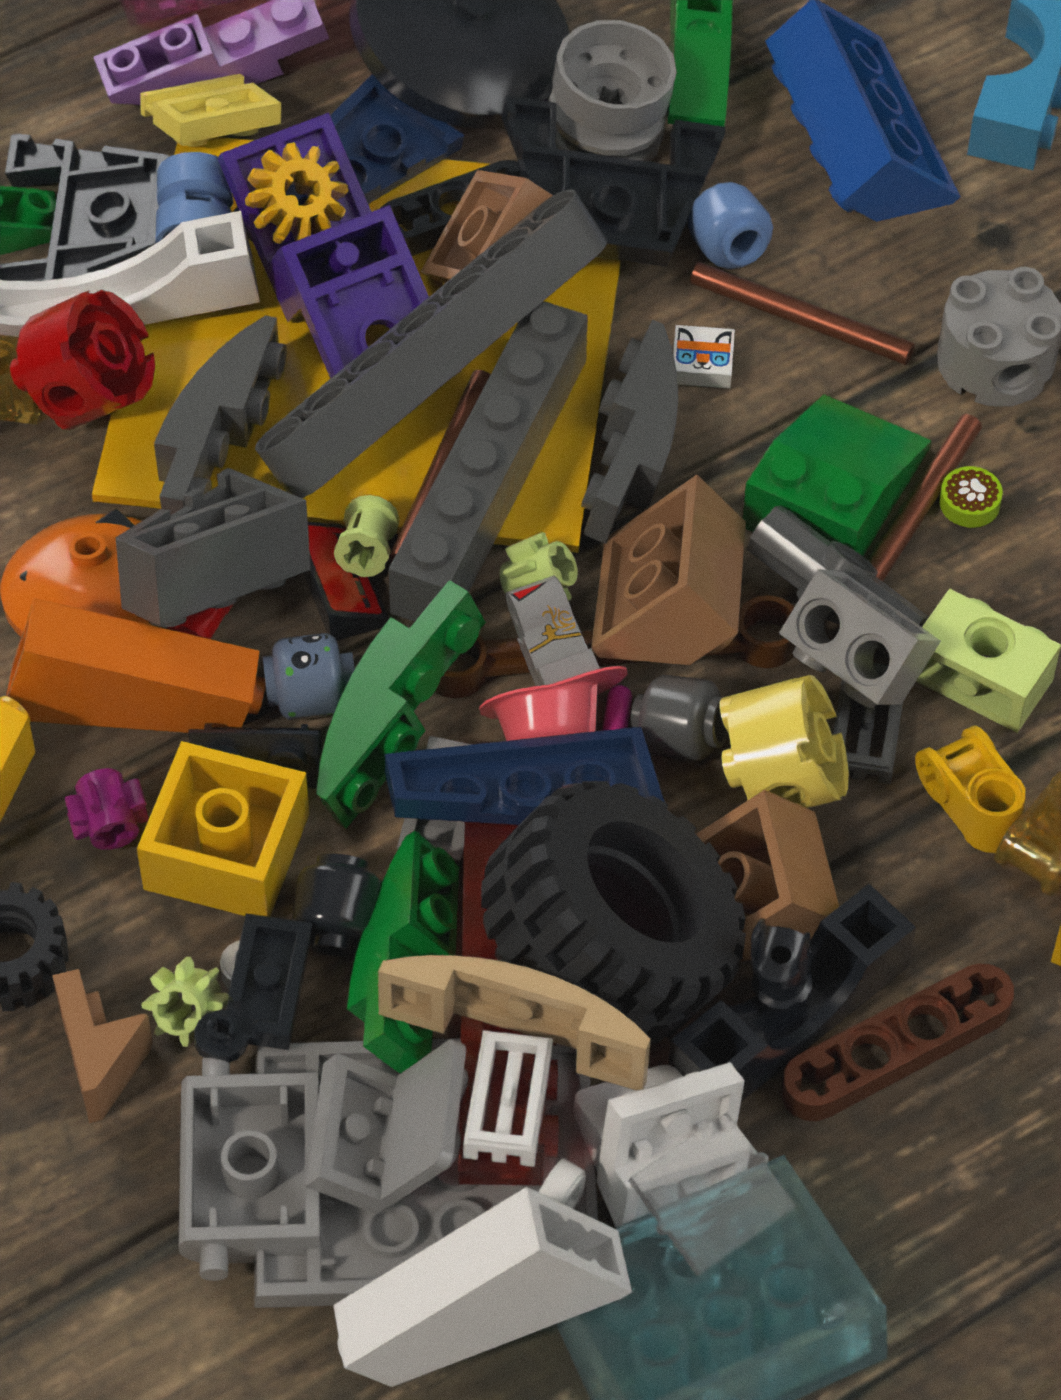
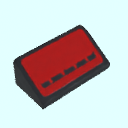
(343, 599)

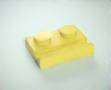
(211, 109)

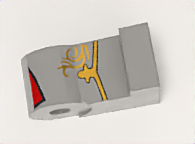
(548, 632)

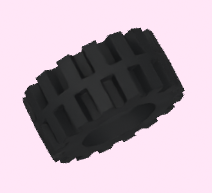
(34, 970)

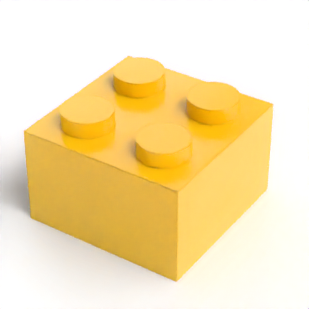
(223, 830)

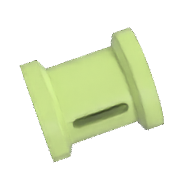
(369, 527)

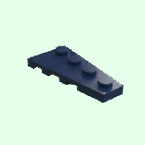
(387, 140)
(512, 777)

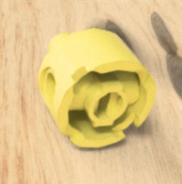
(785, 743)

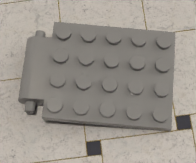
(248, 1168)

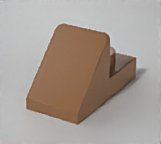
(101, 1051)

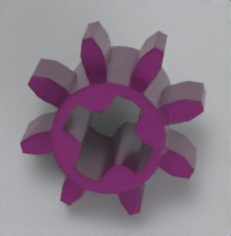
(106, 809)

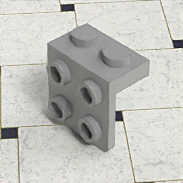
(384, 1131)

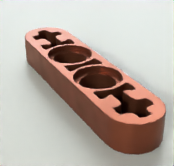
(891, 1032)

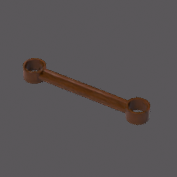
(506, 658)

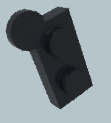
(261, 990)

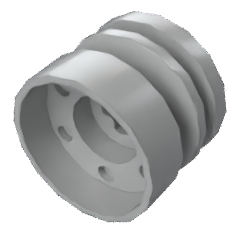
(612, 90)

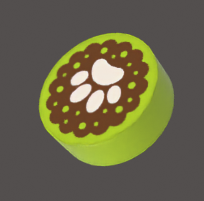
(970, 496)

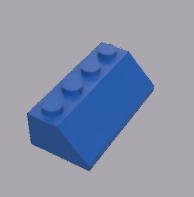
(858, 115)

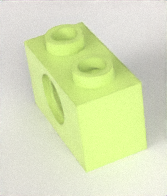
(995, 687)

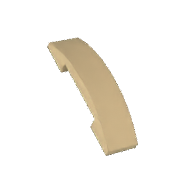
(520, 999)

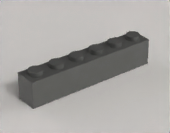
(490, 459)

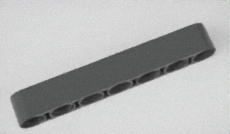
(431, 344)

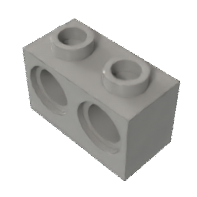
(864, 626)

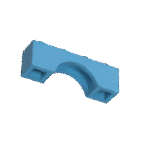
(1016, 107)

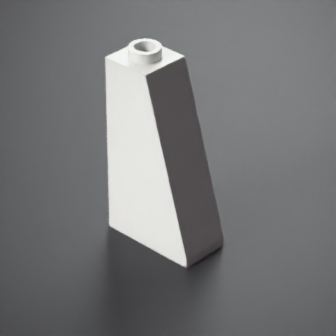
(481, 1288)

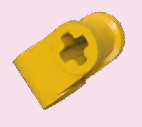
(970, 781)

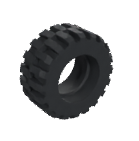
(616, 903)

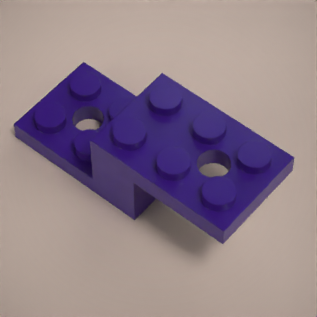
(340, 276)

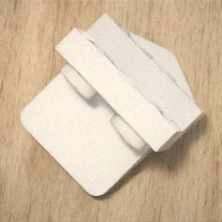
(635, 1127)

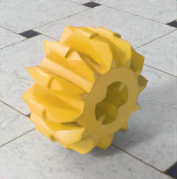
(308, 179)

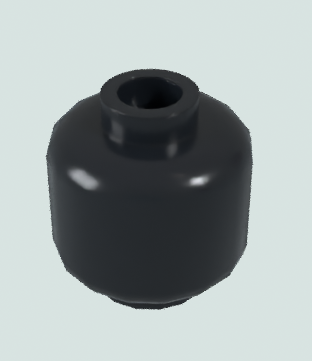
(338, 901)

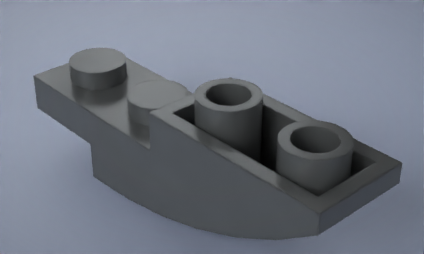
(218, 410)
(637, 431)

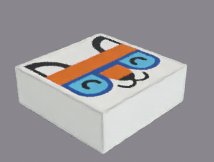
(703, 356)

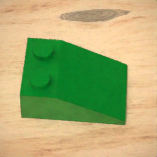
(835, 472)

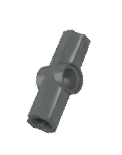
(799, 551)

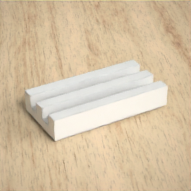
(502, 1142)

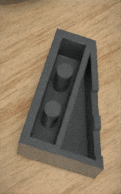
(212, 549)

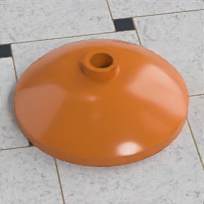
(64, 572)

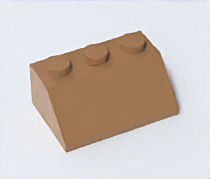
(672, 580)

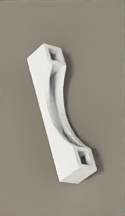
(188, 273)

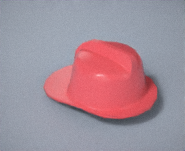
(552, 708)

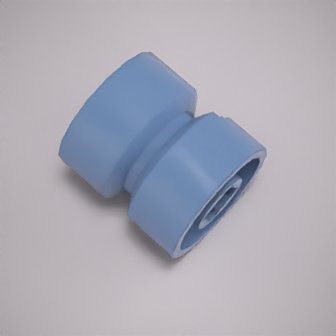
(190, 189)

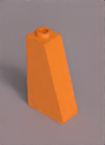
(129, 674)

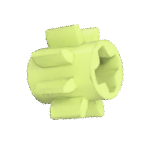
(536, 560)
(197, 989)

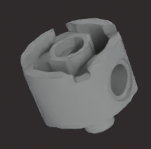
(1000, 336)

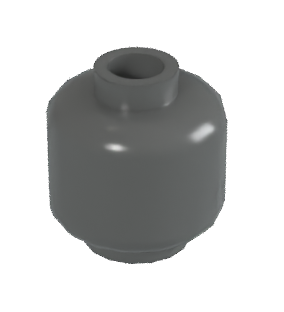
(680, 717)

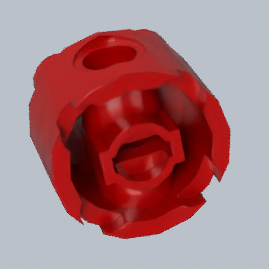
(83, 358)

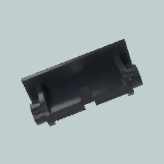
(283, 747)

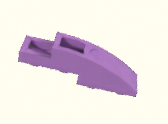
(190, 54)

